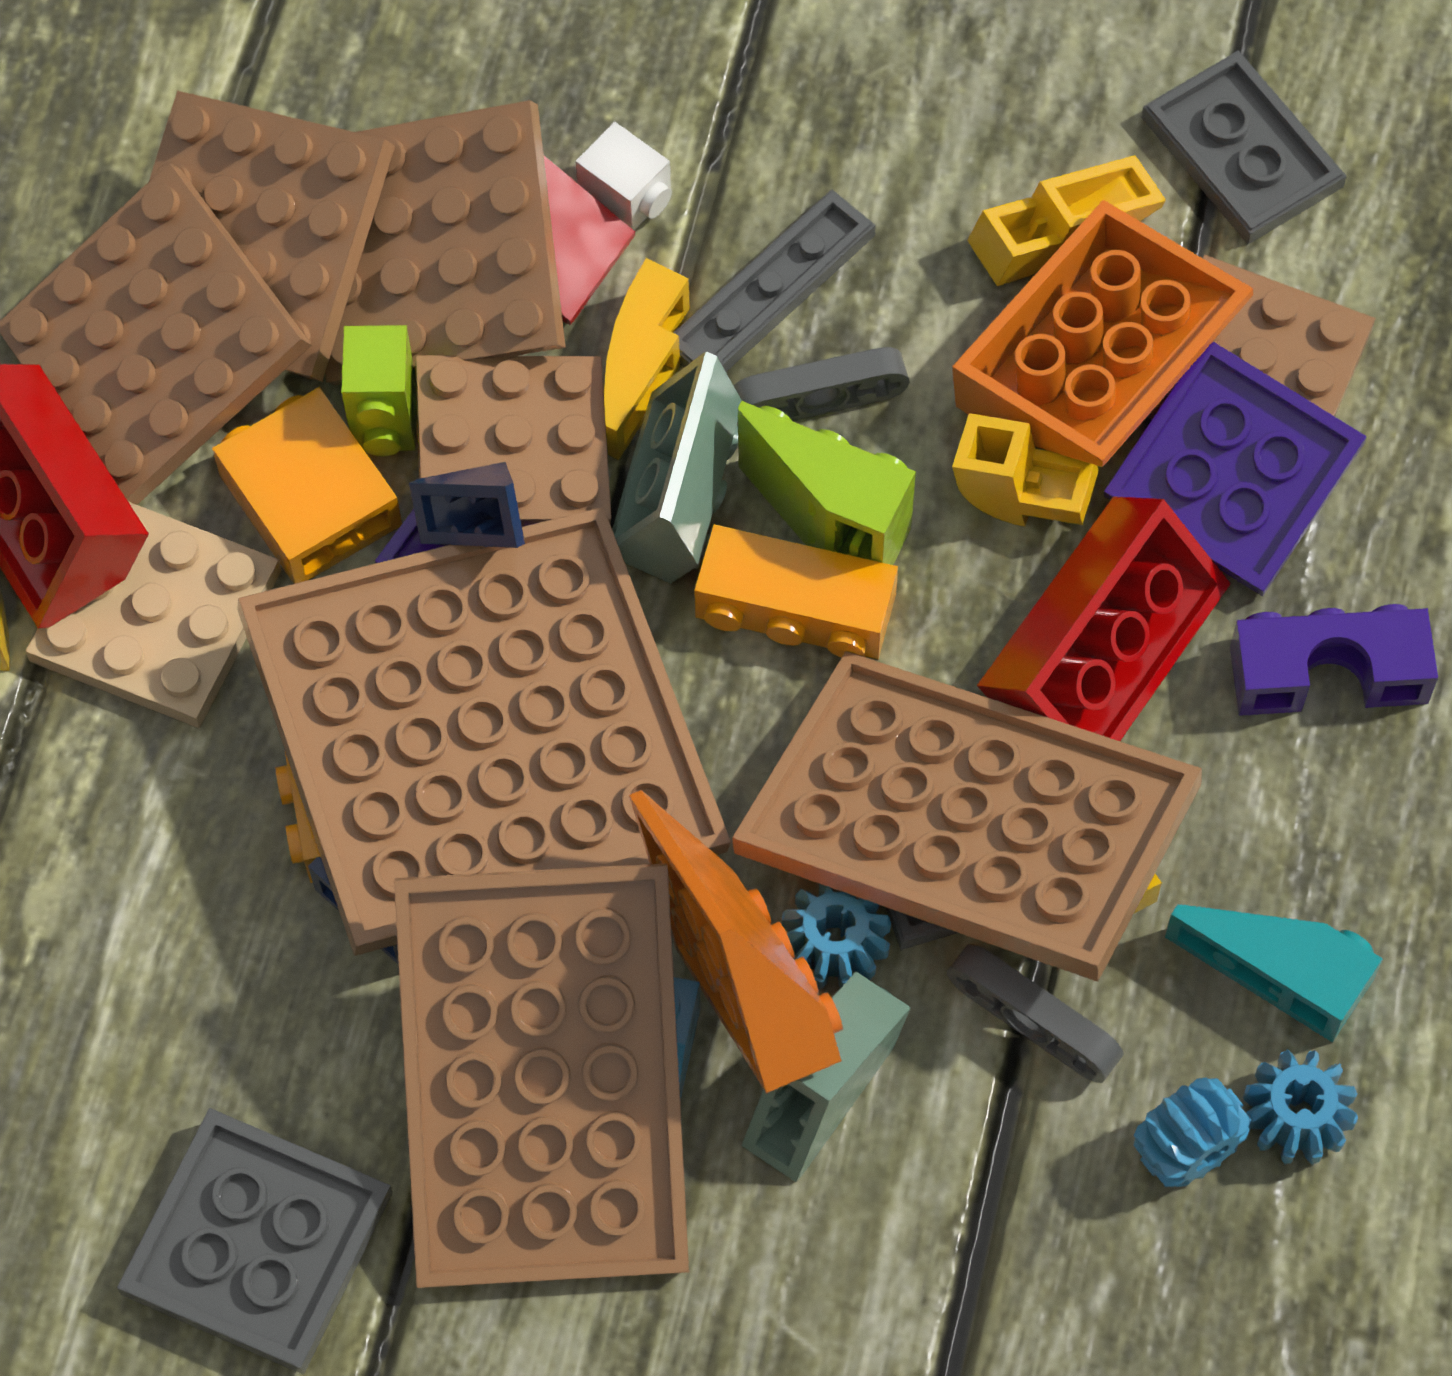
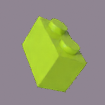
(379, 388)

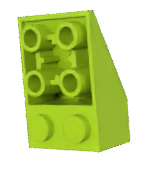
(825, 486)

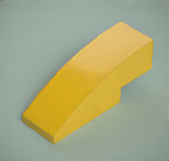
(1025, 234)
(642, 349)

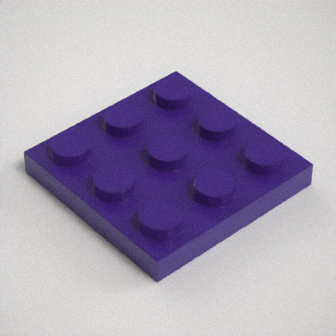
(1239, 464)

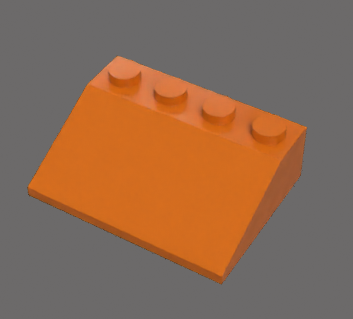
(1097, 336)
(740, 958)

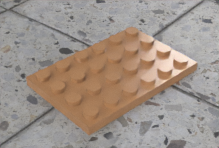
(970, 814)
(541, 1075)

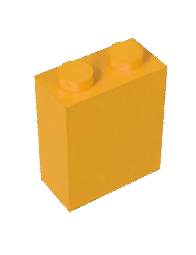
(307, 485)

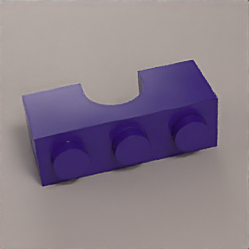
(1383, 648)

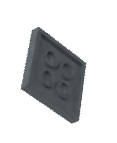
(255, 1240)

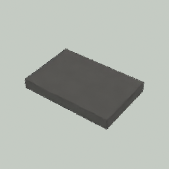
(1243, 147)

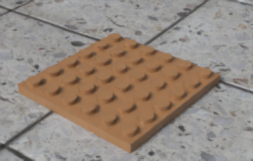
(475, 715)

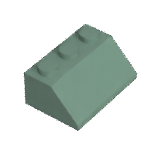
(678, 471)

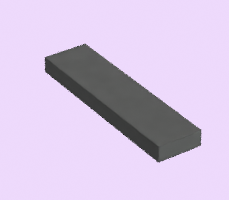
(776, 282)

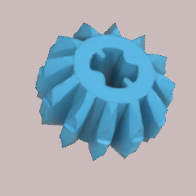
(857, 923)
(1307, 1128)
(1191, 1132)

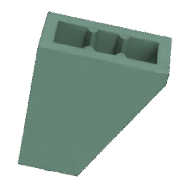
(801, 1116)

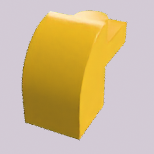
(1013, 480)

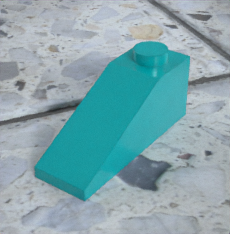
(1285, 961)

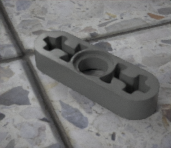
(828, 383)
(1035, 1013)

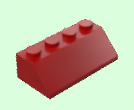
(61, 512)
(1110, 621)

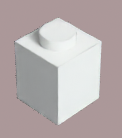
(625, 176)

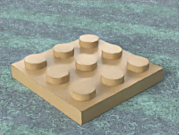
(166, 628)

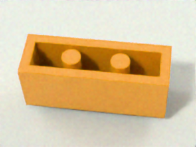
(795, 592)

